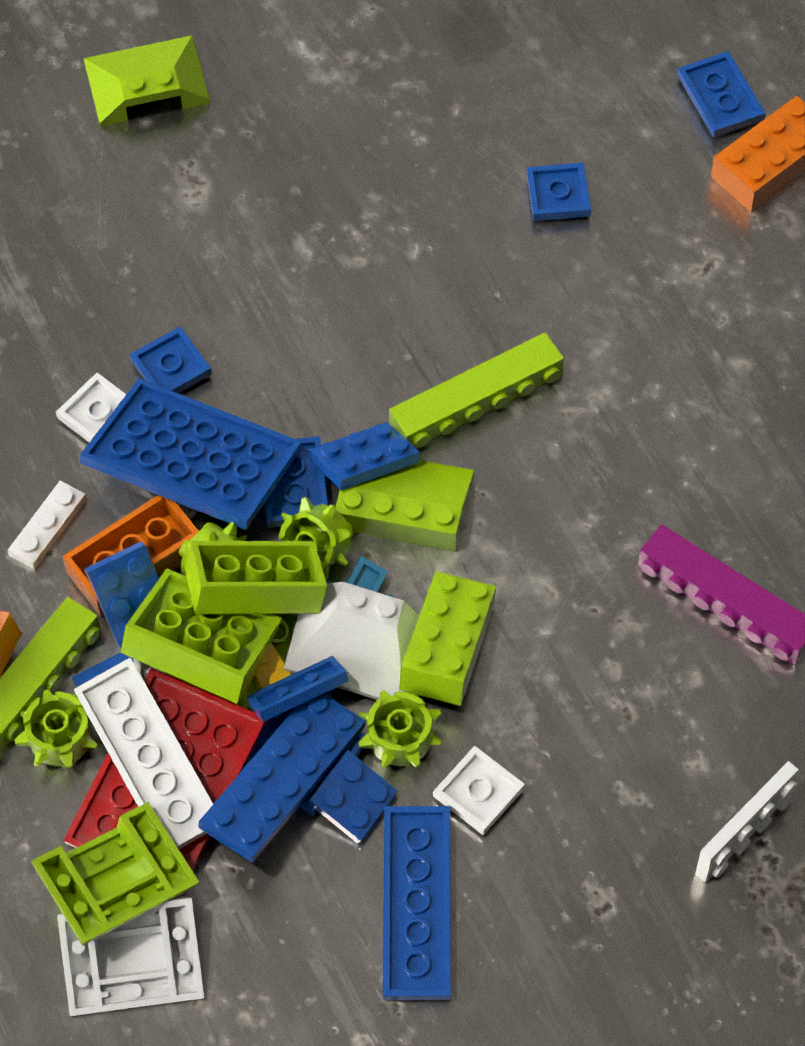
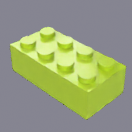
(255, 577)
(447, 638)

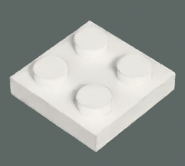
(479, 790)

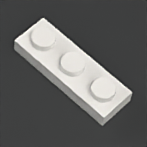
(47, 525)

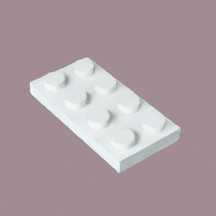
(751, 818)

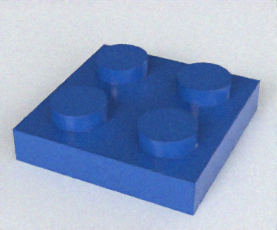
(558, 191)
(171, 362)
(352, 796)

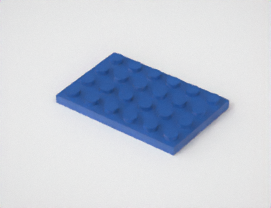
(191, 453)

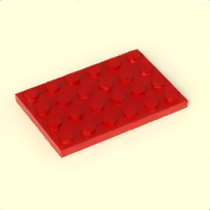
(214, 737)

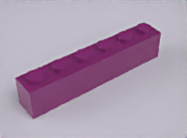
(725, 593)

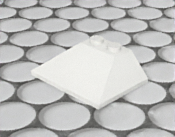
(361, 631)
(135, 964)

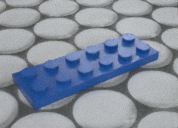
(281, 775)
(416, 903)

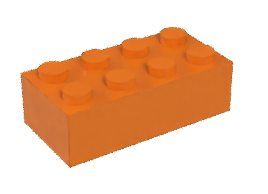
(764, 157)
(156, 523)

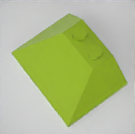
(145, 76)
(116, 875)

